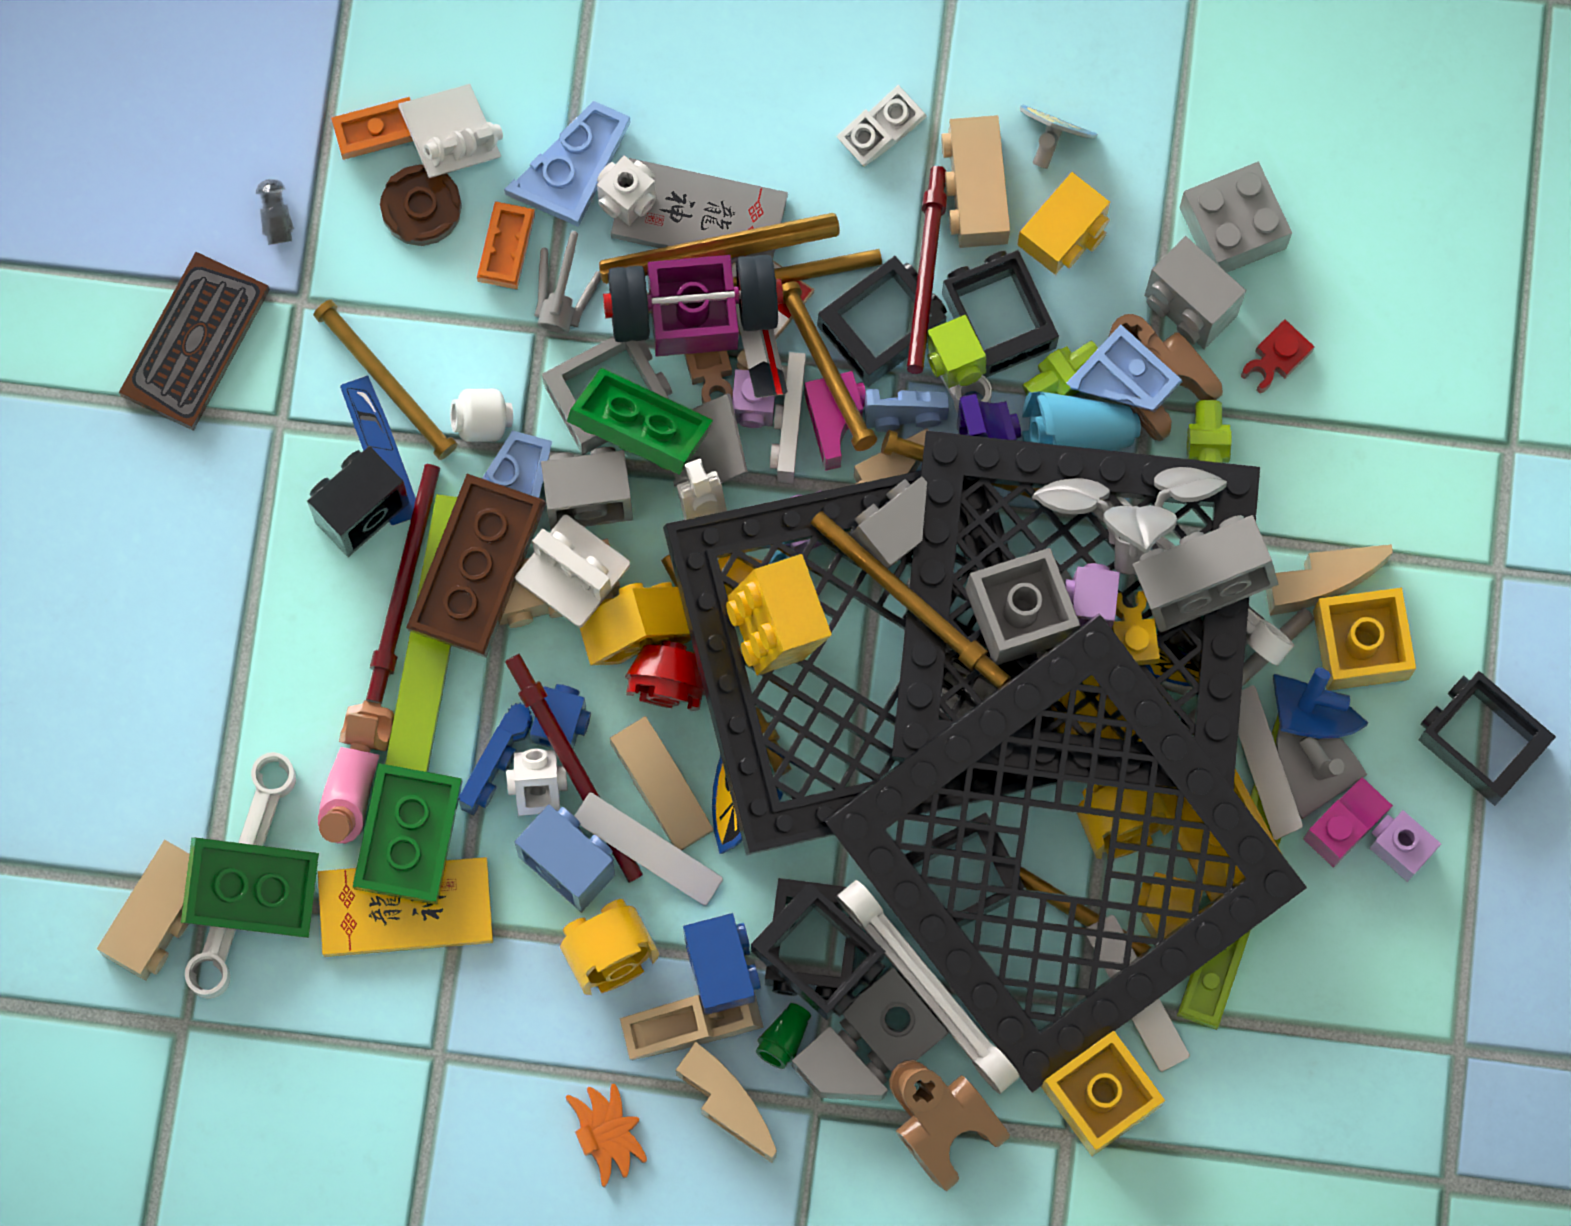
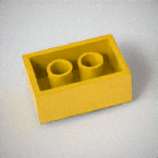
(778, 615)

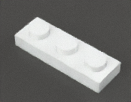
(788, 419)

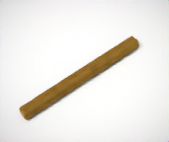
(734, 244)

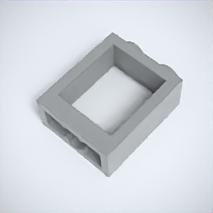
(563, 399)

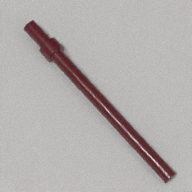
(933, 207)
(384, 659)
(534, 695)

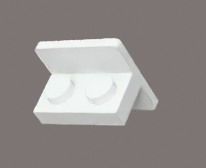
(572, 570)

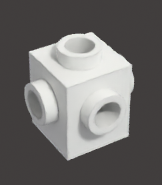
(630, 201)
(536, 781)

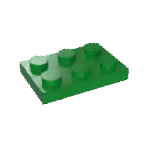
(639, 421)
(407, 833)
(249, 887)

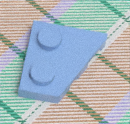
(1126, 373)
(909, 407)

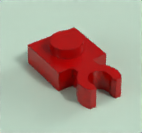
(1280, 352)

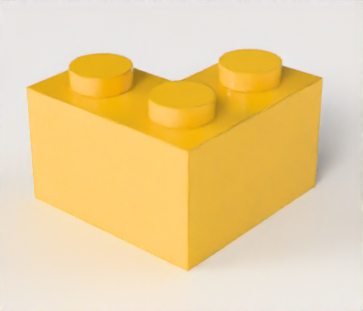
(1066, 225)
(633, 620)

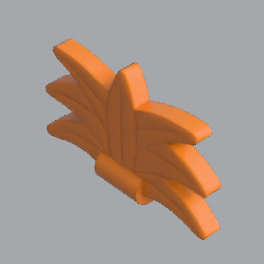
(606, 1132)

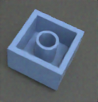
(566, 857)

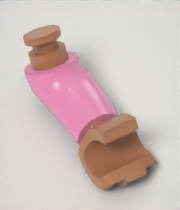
(351, 777)

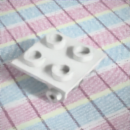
(451, 130)

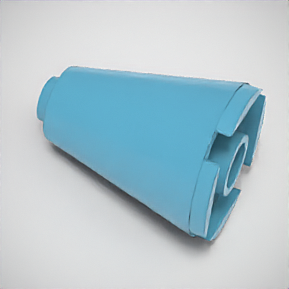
(1079, 422)

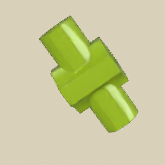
(1058, 369)
(1208, 437)

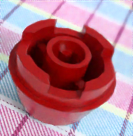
(666, 676)

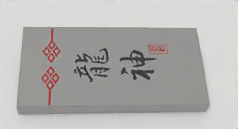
(700, 207)

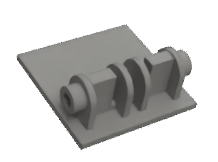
(722, 446)

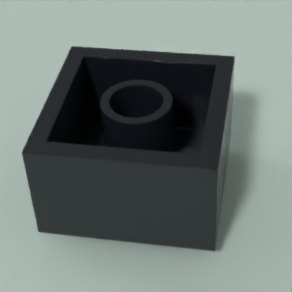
(357, 500)

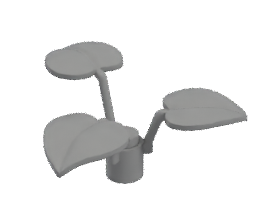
(1131, 528)

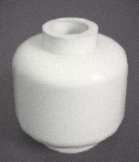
(480, 415)

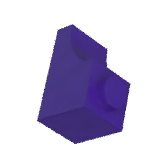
(987, 419)

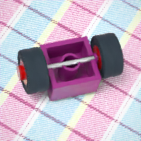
(693, 302)

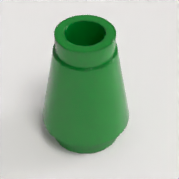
(783, 1037)

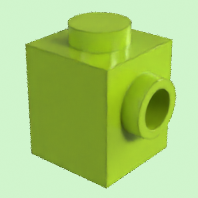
(956, 353)

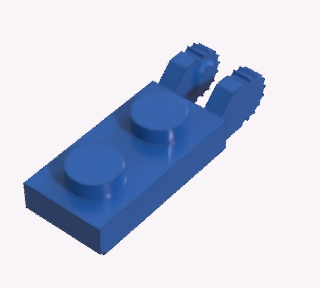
(496, 756)

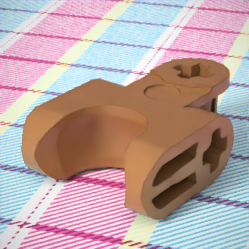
(1182, 360)
(939, 1117)

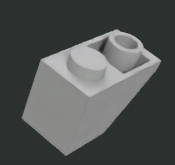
(895, 527)
(836, 1071)

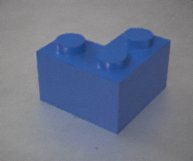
(719, 964)

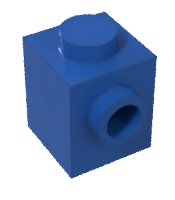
(569, 712)

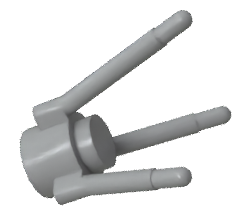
(557, 311)

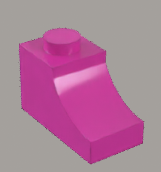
(827, 419)
(1347, 822)

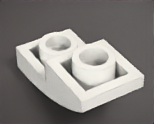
(882, 126)

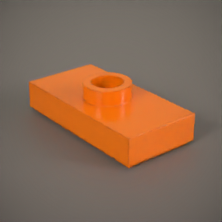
(506, 245)

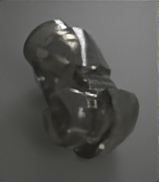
(274, 214)

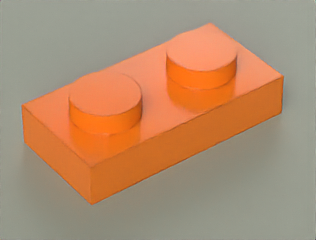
(371, 129)

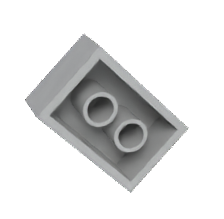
(1205, 572)

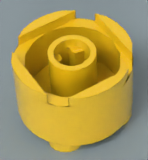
(1099, 827)
(608, 947)

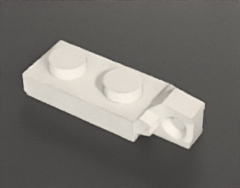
(701, 493)

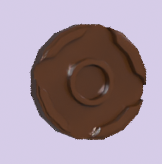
(420, 207)

